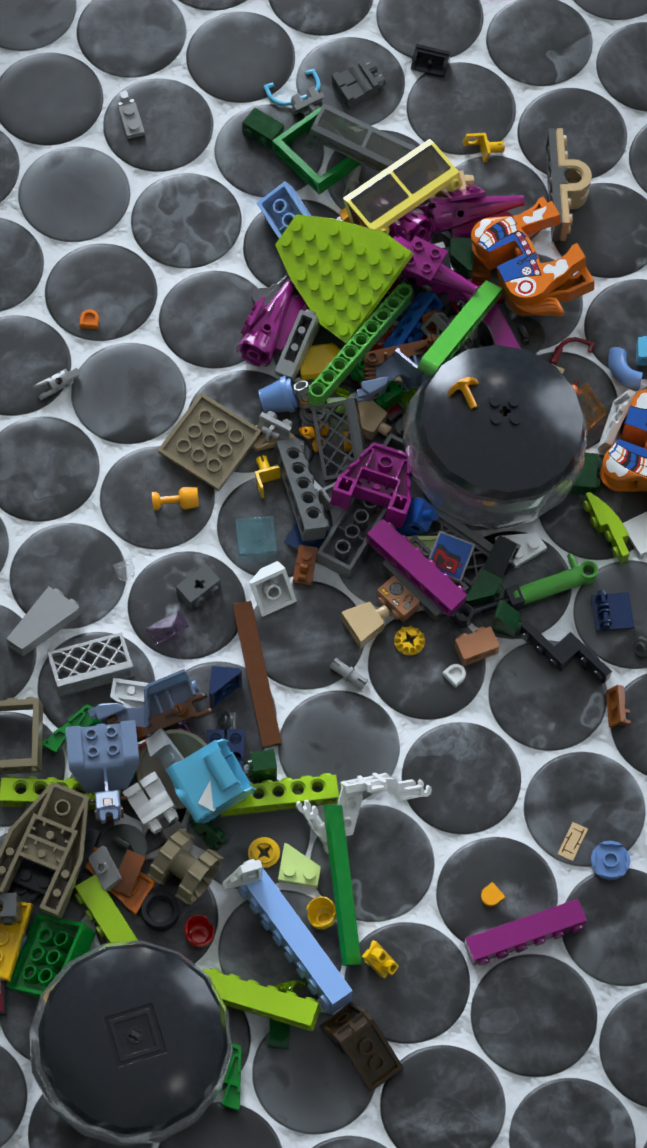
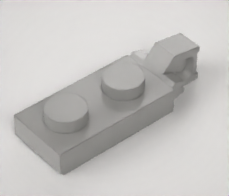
(130, 116)

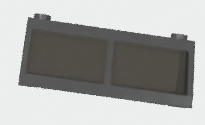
(356, 139)

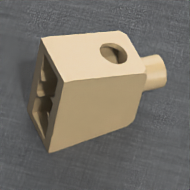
(372, 420)
(364, 622)

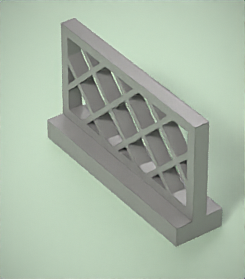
(99, 676)

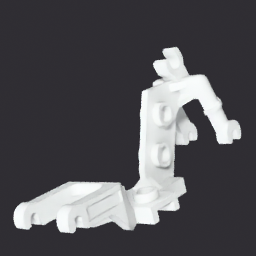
(352, 797)

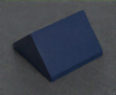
(223, 683)

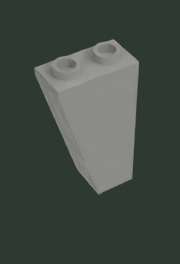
(298, 344)
(43, 620)

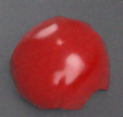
(198, 931)

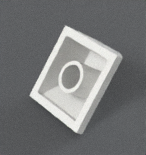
(272, 589)

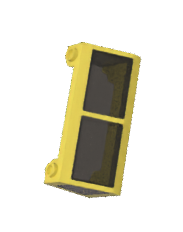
(402, 187)

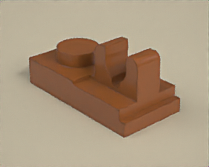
(305, 565)
(616, 706)

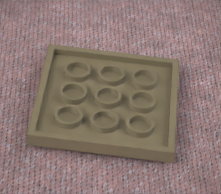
(210, 441)

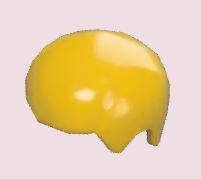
(321, 913)

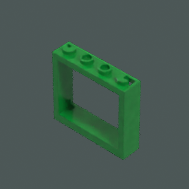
(317, 182)

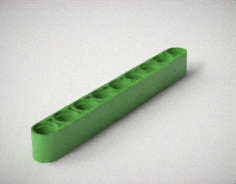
(460, 328)
(358, 351)

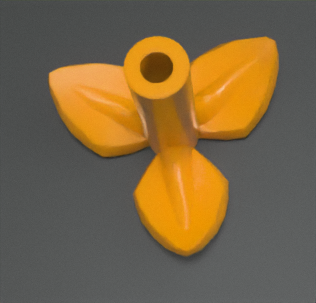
(463, 385)
(309, 433)

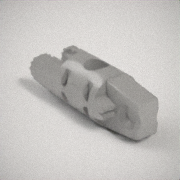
(65, 379)

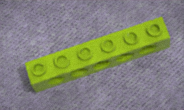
(32, 784)
(288, 800)

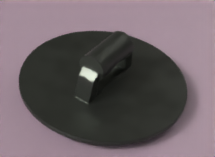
(528, 333)
(485, 336)
(123, 838)

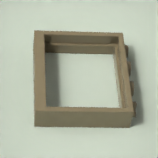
(30, 764)

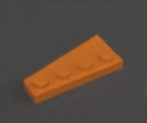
(141, 891)

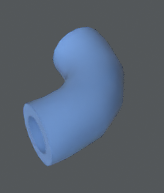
(620, 369)

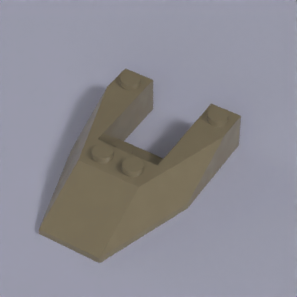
(52, 836)

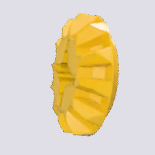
(405, 647)
(264, 843)

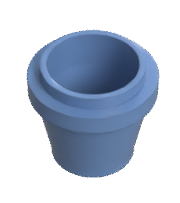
(279, 396)

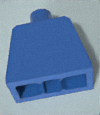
(419, 518)

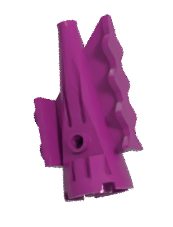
(471, 207)
(413, 224)
(428, 270)
(270, 325)

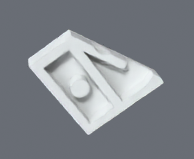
(530, 547)

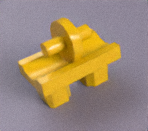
(380, 960)

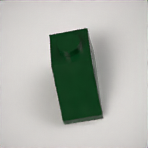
(461, 255)
(485, 589)
(506, 620)

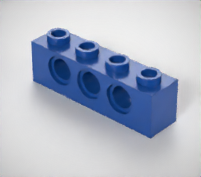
(409, 327)

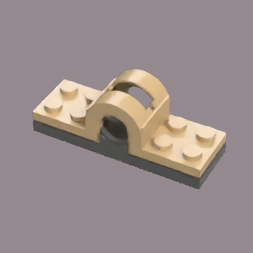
(566, 180)

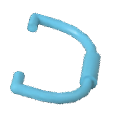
(304, 97)

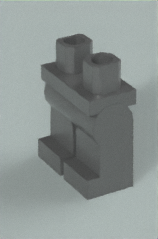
(357, 83)

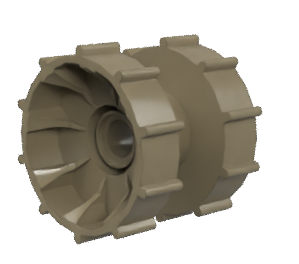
(177, 861)

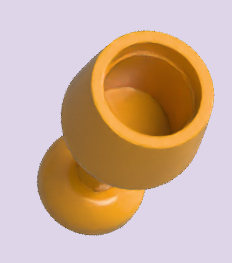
(187, 498)

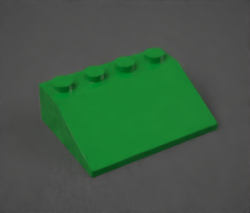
(47, 949)

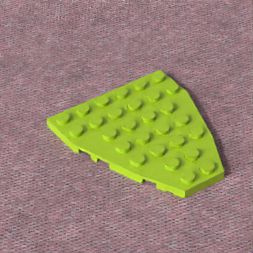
(340, 269)

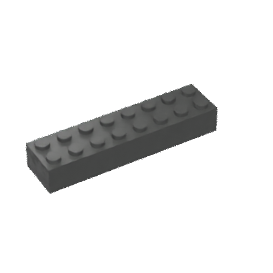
(347, 539)

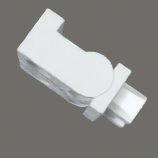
(157, 807)

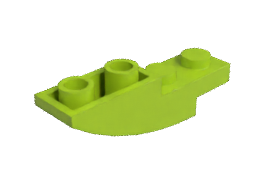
(606, 521)

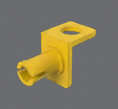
(485, 146)
(265, 473)

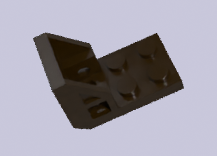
(363, 1043)

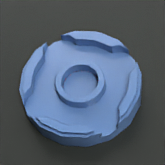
(610, 860)

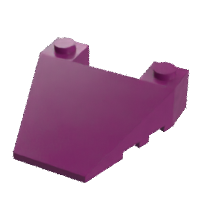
(380, 478)

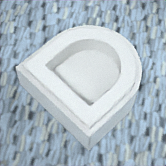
(455, 674)

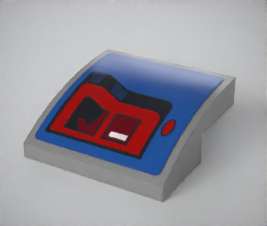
(451, 555)

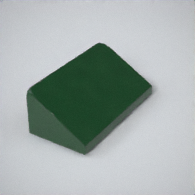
(278, 1035)

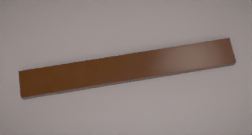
(257, 674)

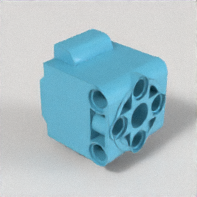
(211, 764)

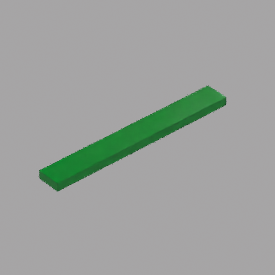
(342, 885)

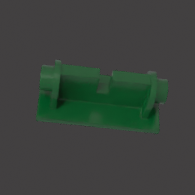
(214, 835)

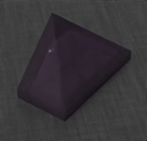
(167, 627)

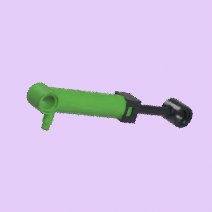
(518, 596)

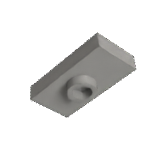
(105, 868)

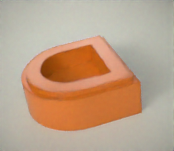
(89, 320)

